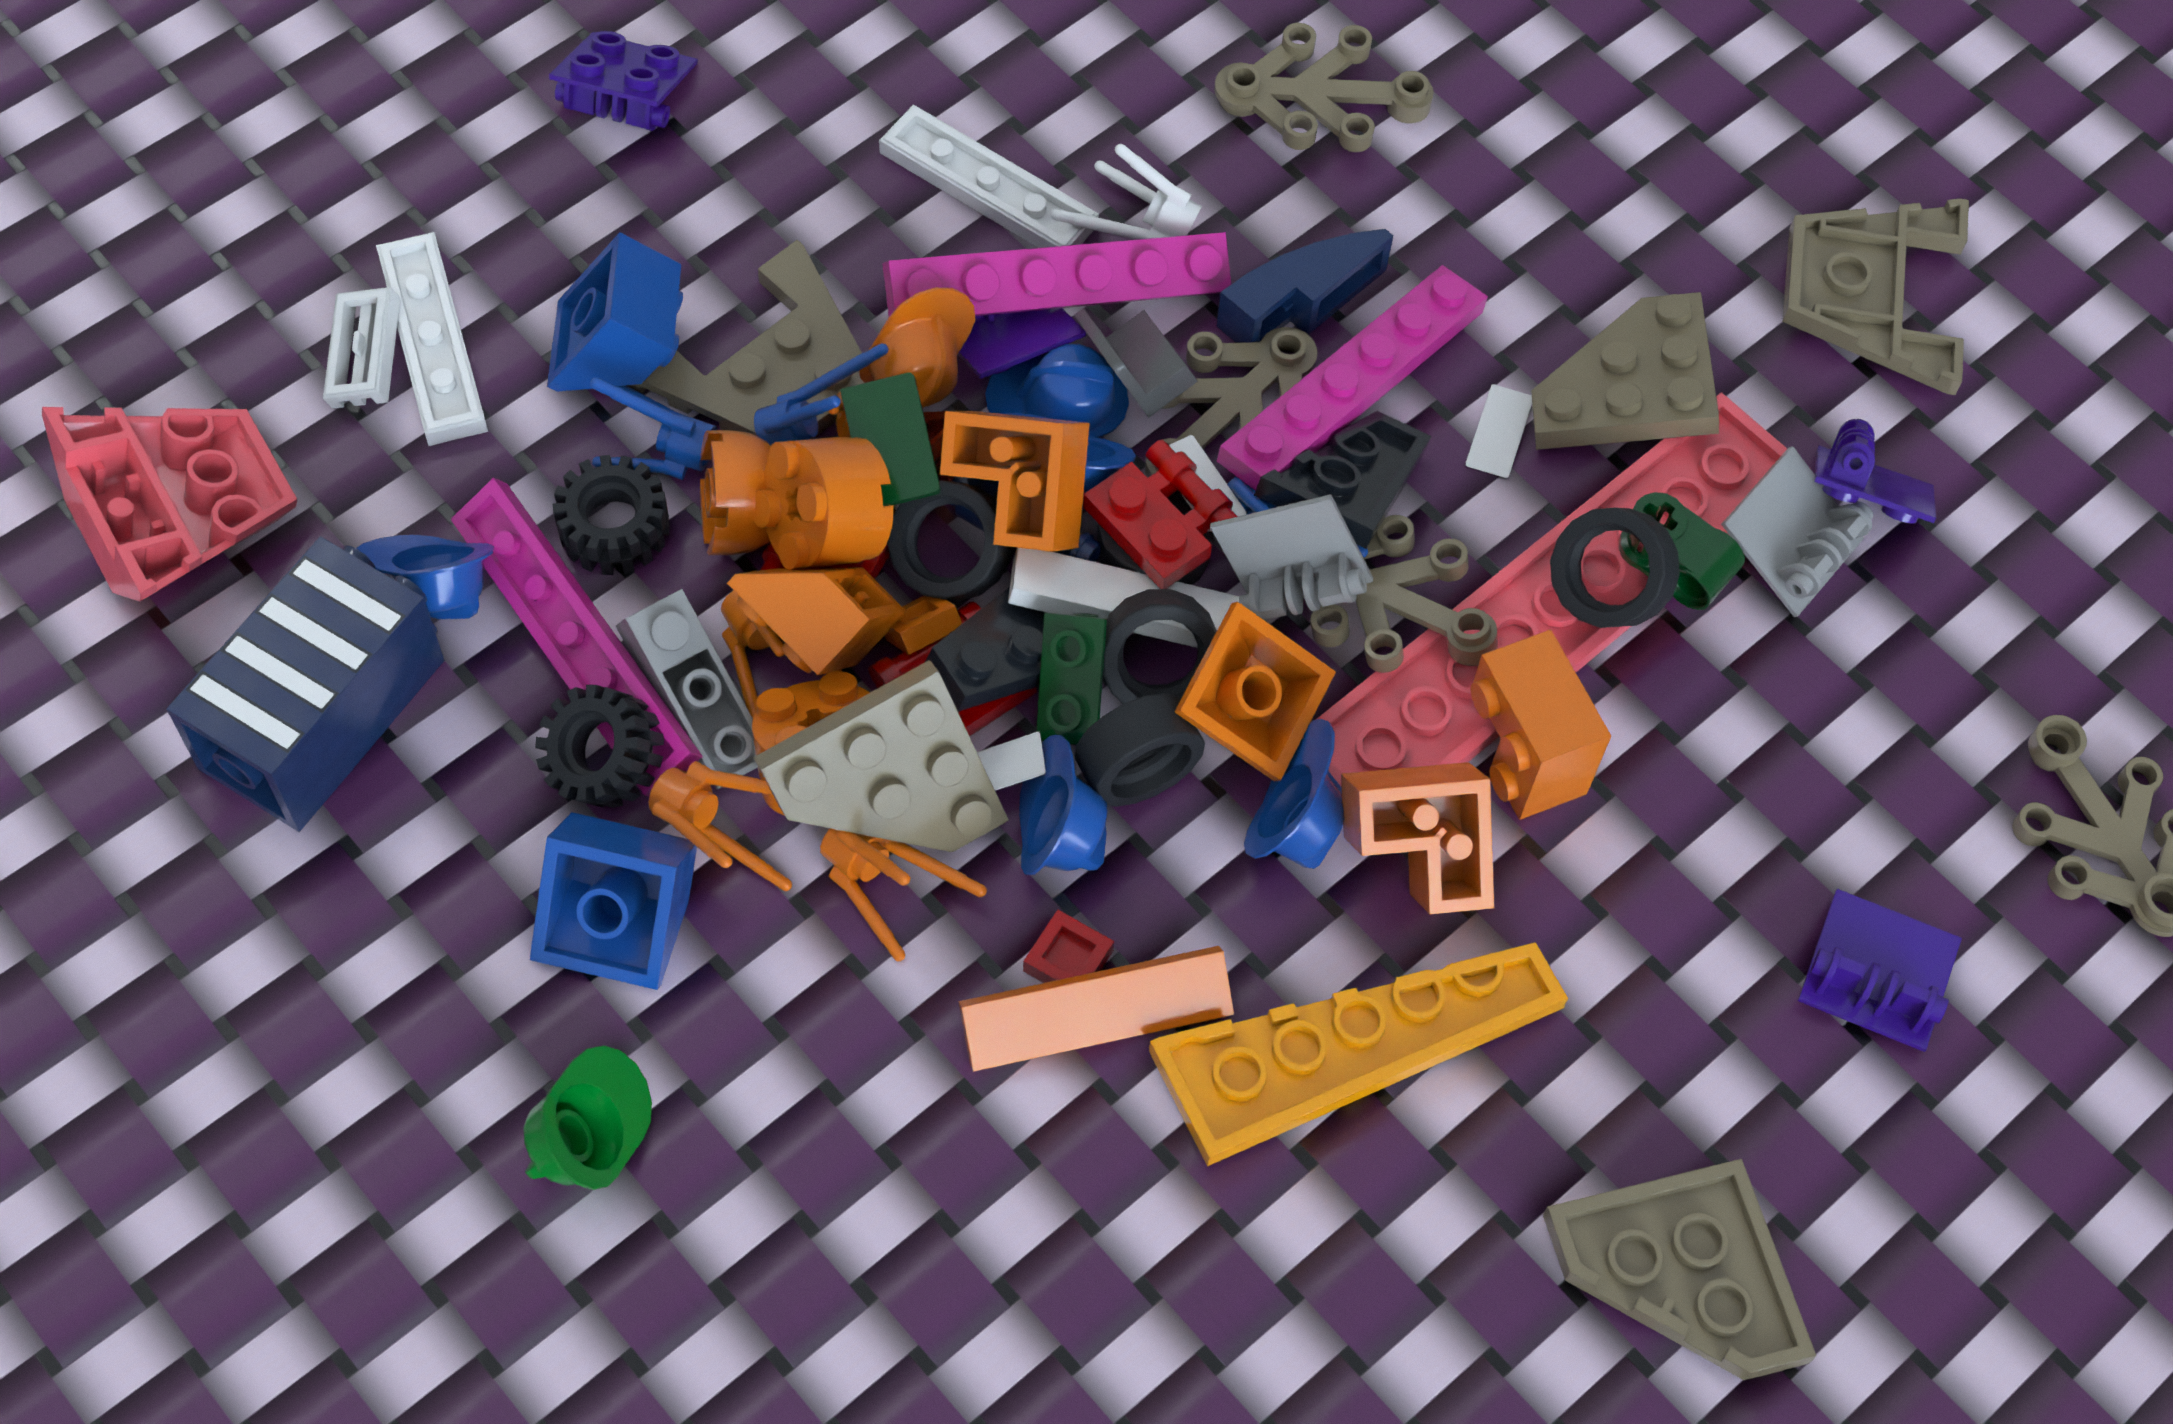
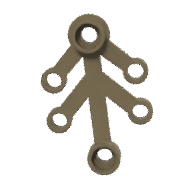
(1255, 89)
(1241, 395)
(1389, 593)
(2109, 836)

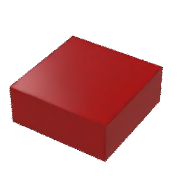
(1067, 950)

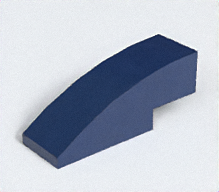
(1303, 285)

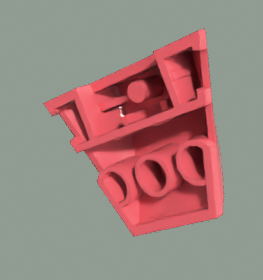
(164, 489)

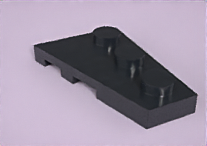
(1360, 470)
(991, 654)

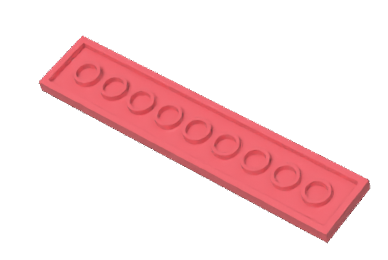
(1426, 706)

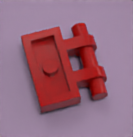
(1148, 524)

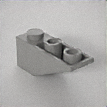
(692, 682)

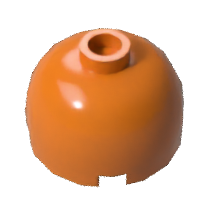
(730, 489)

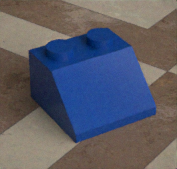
(617, 318)
(611, 899)

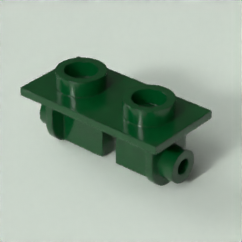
(1070, 674)

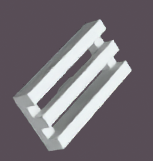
(371, 344)

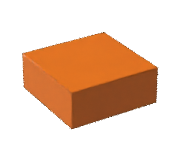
(923, 624)

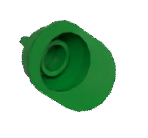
(589, 1120)

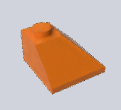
(1255, 691)

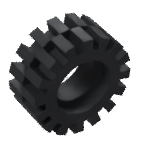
(603, 486)
(568, 742)

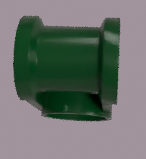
(1705, 553)

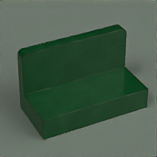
(893, 420)

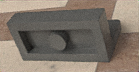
(1142, 360)

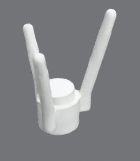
(1169, 212)

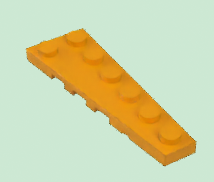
(1303, 1061)

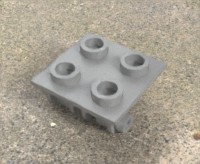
(1796, 530)
(1293, 556)

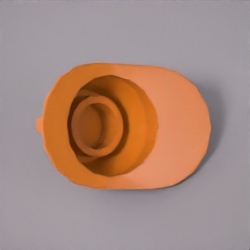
(925, 341)

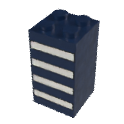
(309, 682)

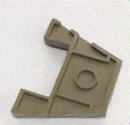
(1850, 285)
(776, 362)

